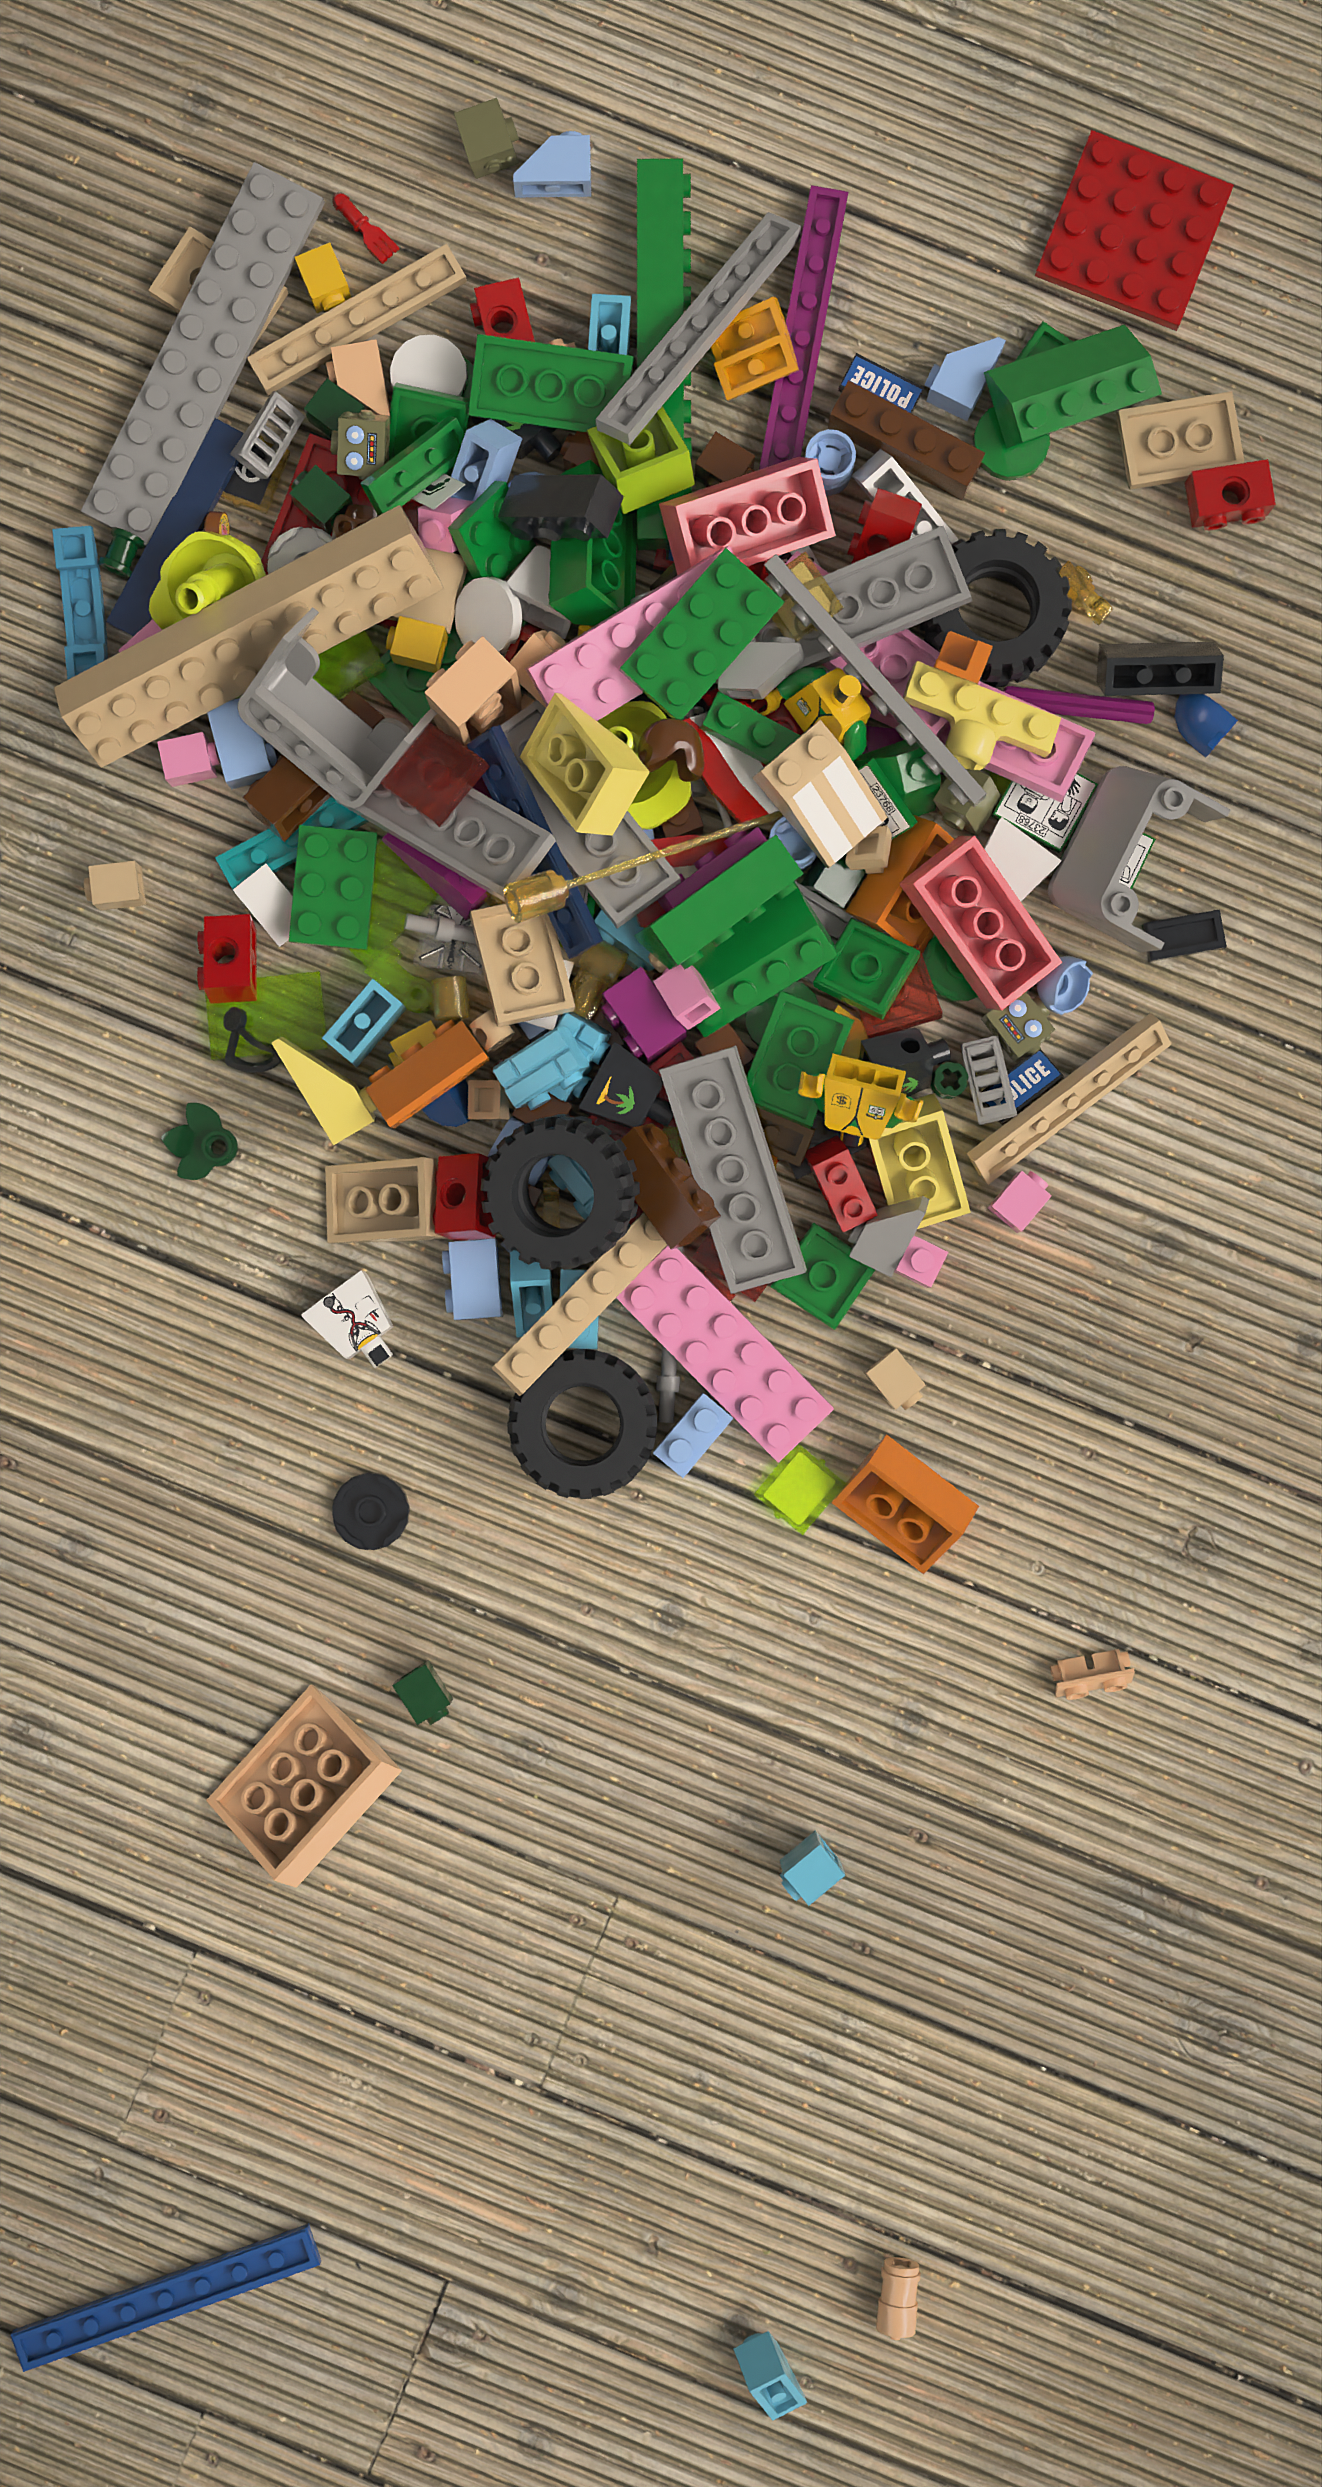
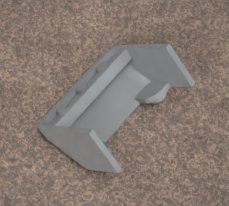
(317, 728)
(1104, 841)

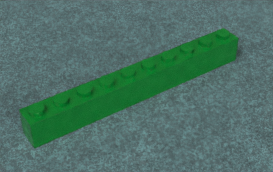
(662, 297)

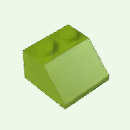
(647, 468)

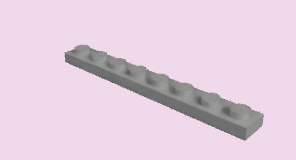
(698, 328)
(884, 695)

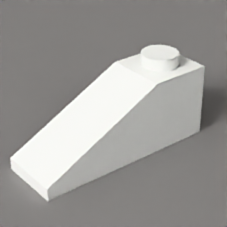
(885, 473)

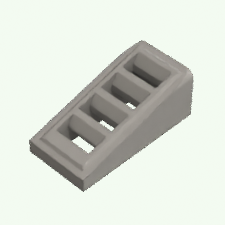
(242, 451)
(982, 1056)

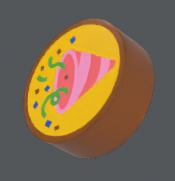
(217, 522)

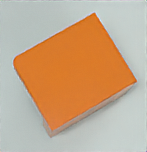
(963, 657)

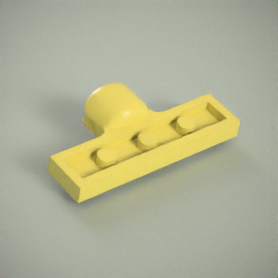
(979, 716)

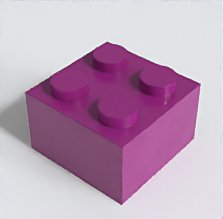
(643, 1017)

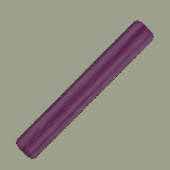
(1086, 705)

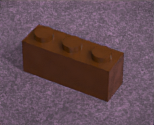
(667, 1188)

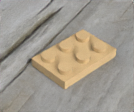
(181, 270)
(1178, 437)
(521, 966)

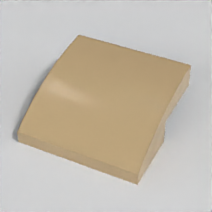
(441, 606)

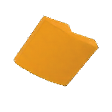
(754, 350)

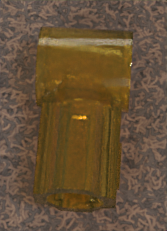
(597, 970)
(450, 999)

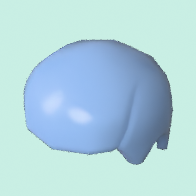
(1065, 986)

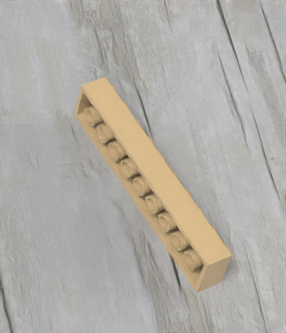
(225, 645)

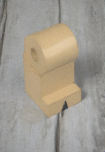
(491, 1037)

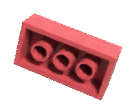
(752, 514)
(980, 922)

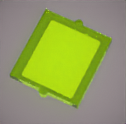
(799, 1488)

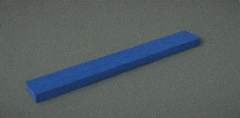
(166, 2297)

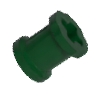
(121, 552)
(960, 1084)

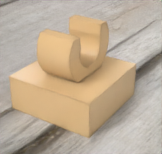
(871, 851)
(488, 1100)

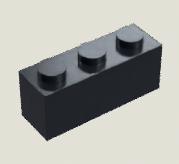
(560, 506)
(1159, 668)

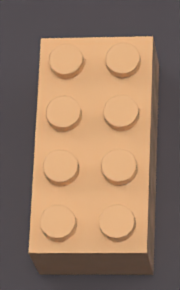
(474, 692)

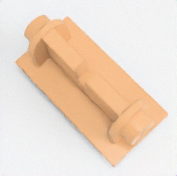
(1107, 1673)

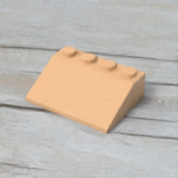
(303, 1787)

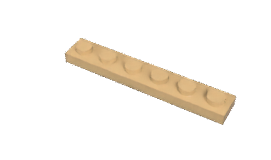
(357, 318)
(1069, 1098)
(579, 1306)

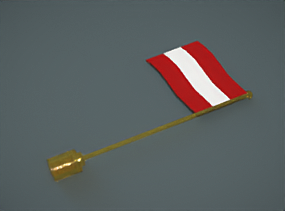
(728, 779)

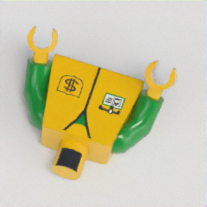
(825, 697)
(860, 1098)

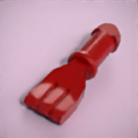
(374, 238)

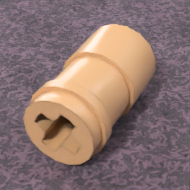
(898, 2298)

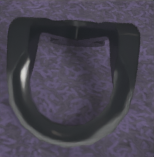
(235, 1022)

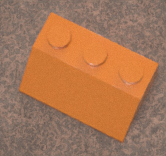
(882, 900)
(426, 1073)
(905, 1504)

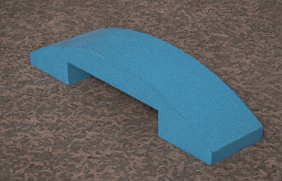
(81, 597)

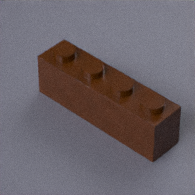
(907, 438)
(290, 796)

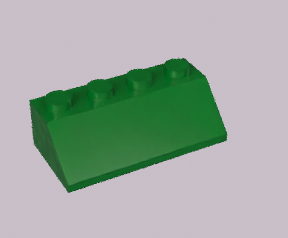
(1071, 384)
(595, 575)
(720, 904)
(763, 958)

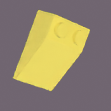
(583, 767)
(331, 1096)
(921, 1162)

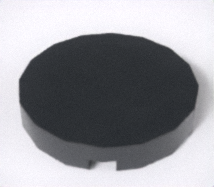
(370, 1511)

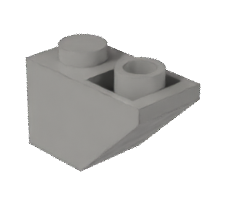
(761, 668)

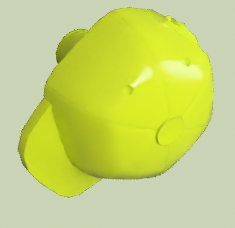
(200, 574)
(663, 791)

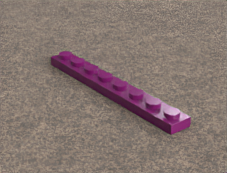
(805, 323)

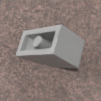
(886, 1237)

